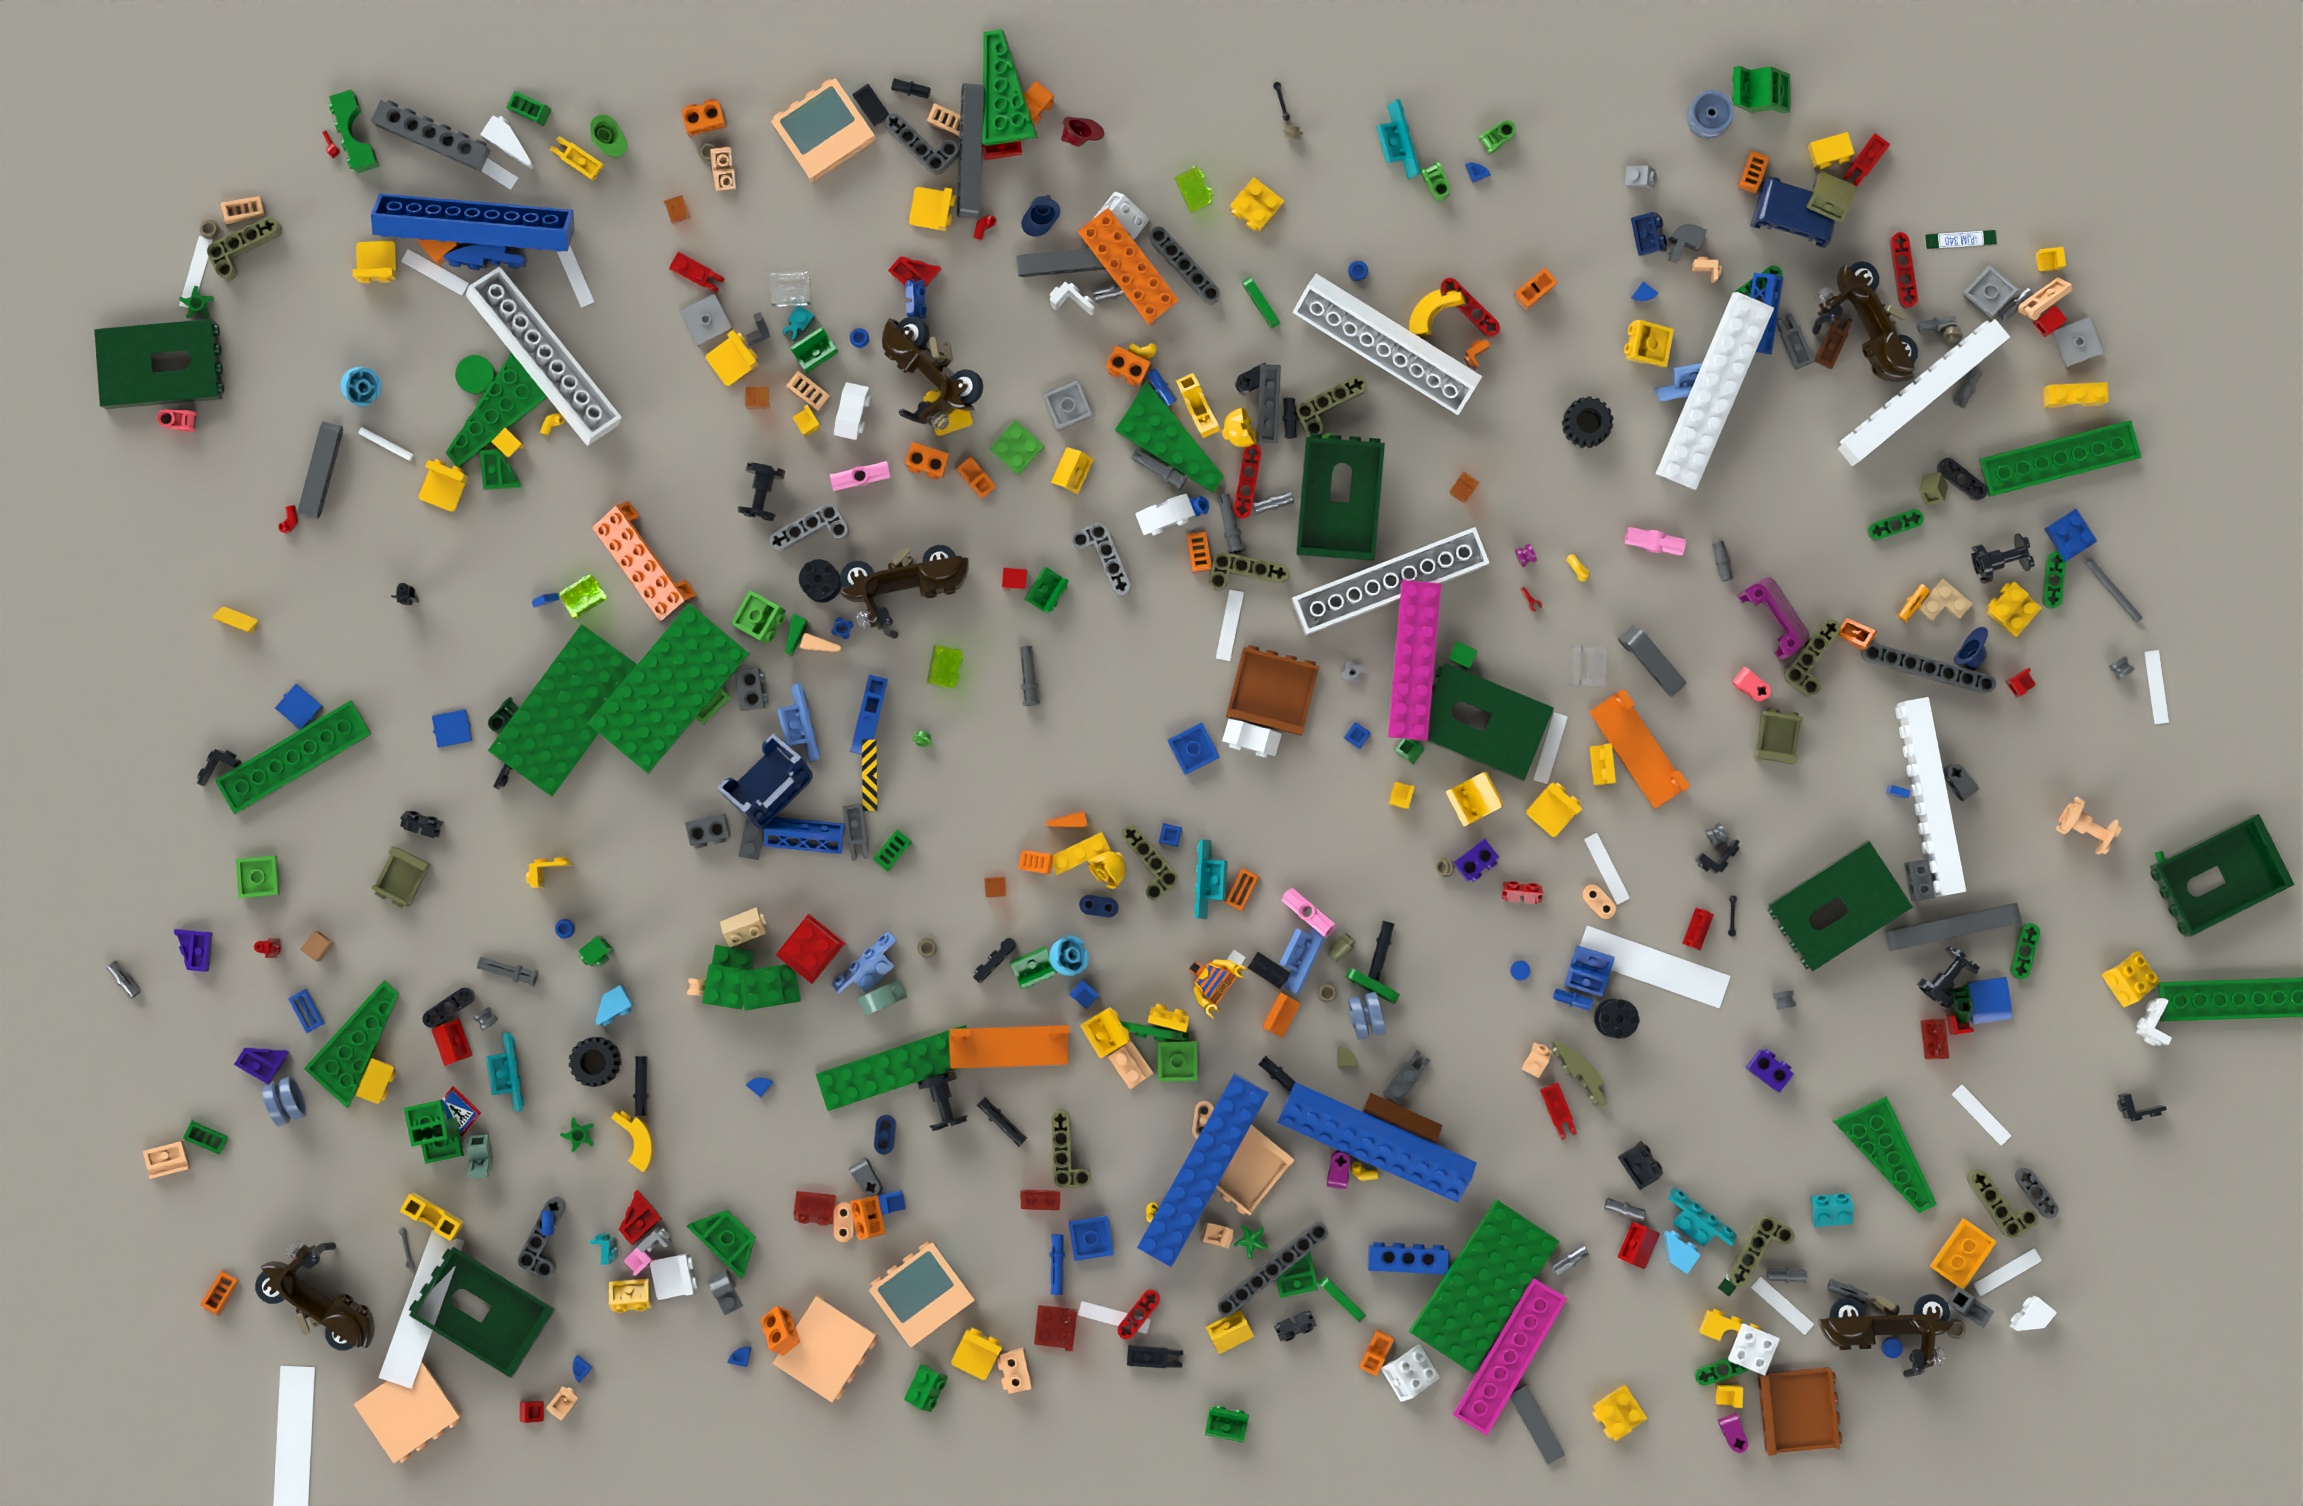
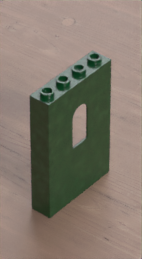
(127, 368)
(1340, 527)
(1511, 732)
(2246, 862)
(1864, 888)
(507, 1328)

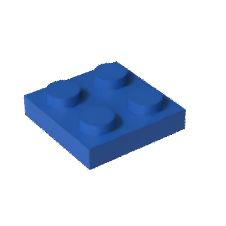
(2070, 535)
(1193, 748)
(1091, 1238)

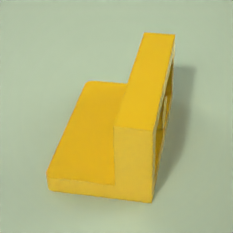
(1072, 470)
(1229, 1331)

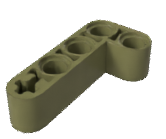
(245, 245)
(1333, 402)
(1249, 572)
(1814, 654)
(1147, 858)
(1066, 1149)
(1998, 1201)
(1757, 1252)

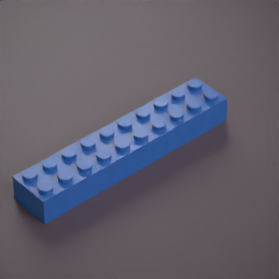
(472, 222)
(1377, 1142)
(1202, 1169)

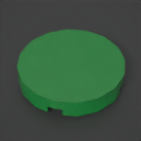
(474, 374)

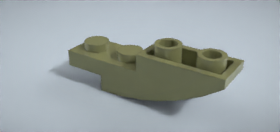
(1576, 1064)

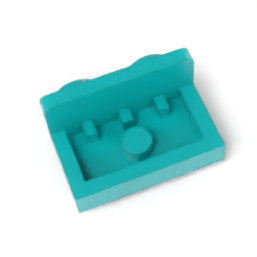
(1832, 1210)
(608, 1248)

